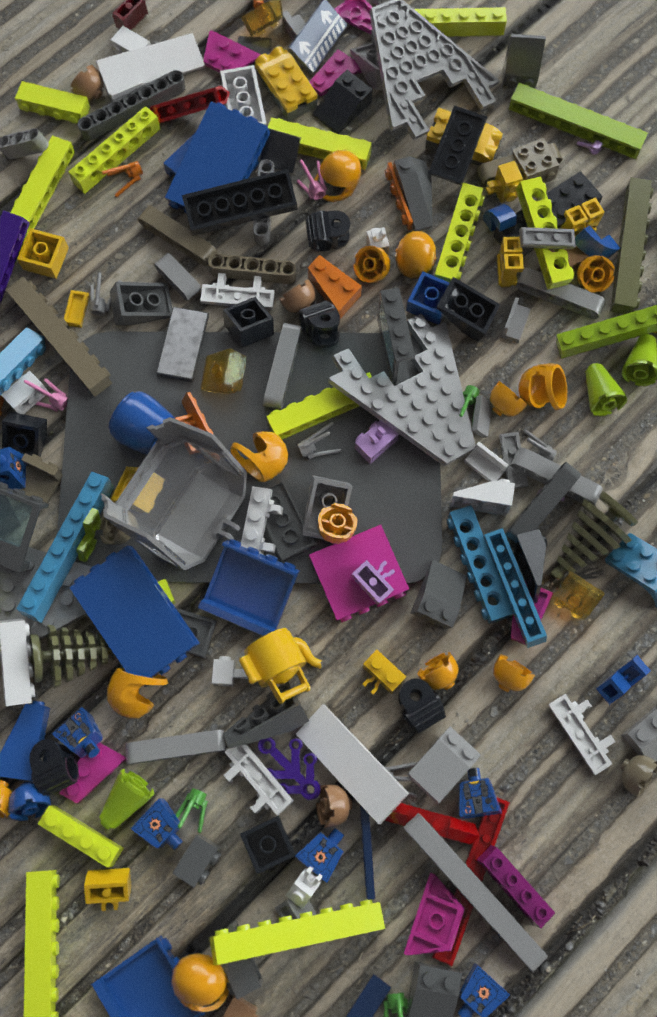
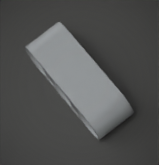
(23, 143)
(177, 276)

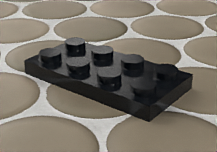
(457, 145)

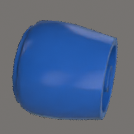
(132, 417)

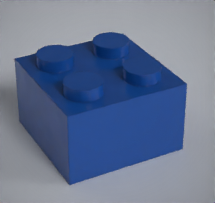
(426, 297)

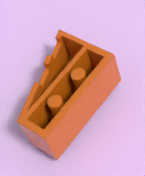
(334, 285)

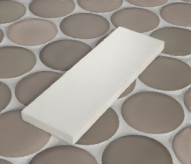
(150, 62)
(352, 764)

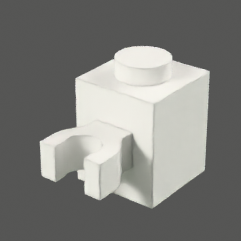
(378, 238)
(225, 672)
(304, 887)

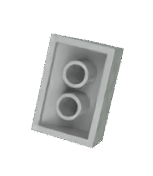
(643, 735)

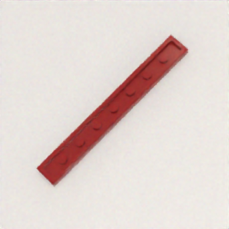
(488, 833)

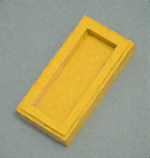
(76, 308)

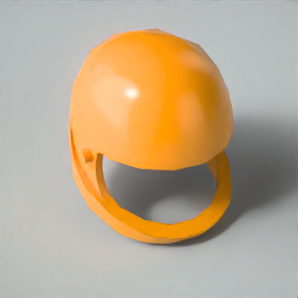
(340, 170)
(415, 254)
(544, 385)
(269, 459)
(124, 693)
(199, 982)

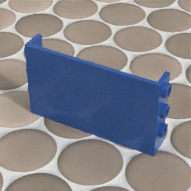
(219, 153)
(134, 614)

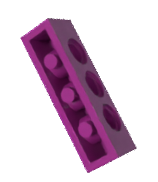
(516, 886)

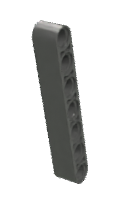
(126, 107)

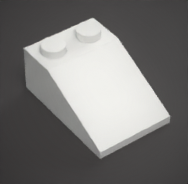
(490, 497)

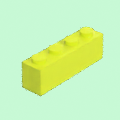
(52, 102)
(80, 836)

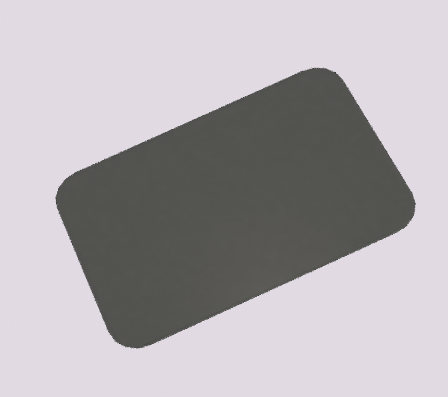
(393, 491)

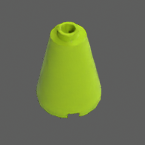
(642, 362)
(603, 391)
(124, 799)

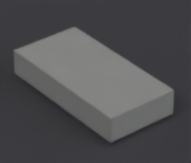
(482, 416)

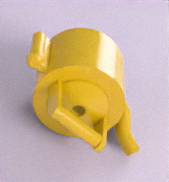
(276, 660)

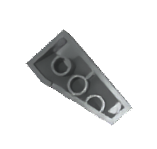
(416, 189)
(267, 720)

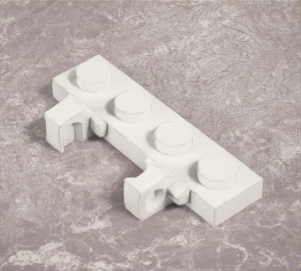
(225, 295)
(258, 510)
(590, 747)
(269, 790)

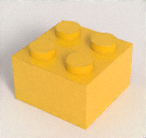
(43, 253)

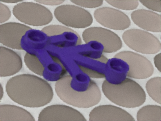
(292, 769)

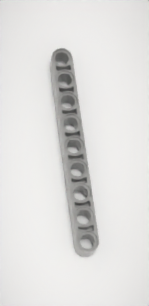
(475, 892)

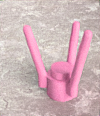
(316, 189)
(58, 401)

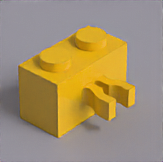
(505, 182)
(383, 671)
(107, 887)

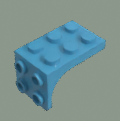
(638, 562)

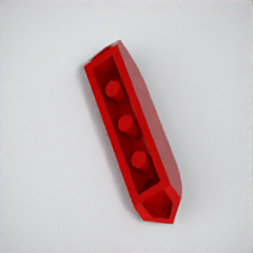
(190, 103)
(444, 825)

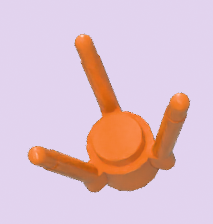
(132, 170)

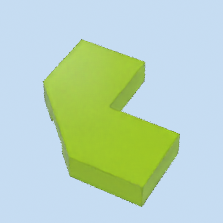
(91, 524)

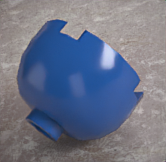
(27, 801)

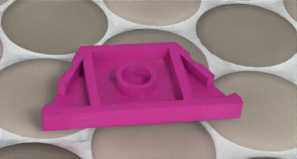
(226, 54)
(435, 920)

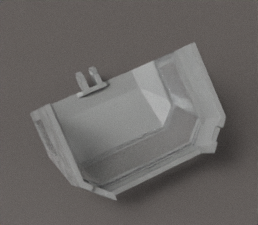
(180, 495)

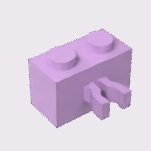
(375, 441)
(372, 582)

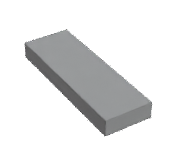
(547, 238)
(509, 445)

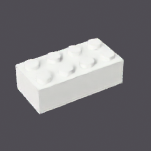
(243, 92)
(14, 662)

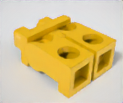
(582, 216)
(509, 261)

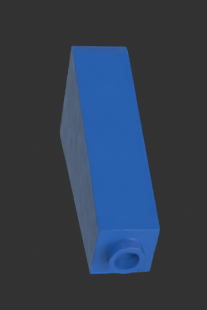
(27, 731)

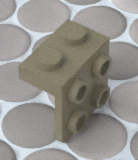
(536, 161)
(41, 478)

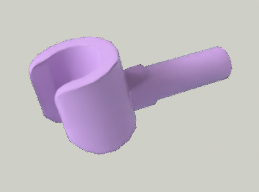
(594, 148)

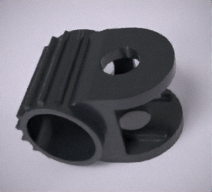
(325, 233)
(320, 320)
(424, 712)
(55, 770)

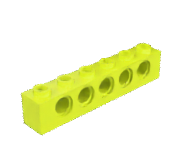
(114, 149)
(471, 196)
(531, 208)

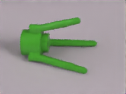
(470, 395)
(193, 800)
(396, 1003)

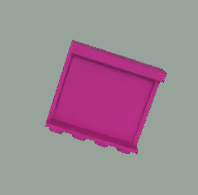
(340, 560)

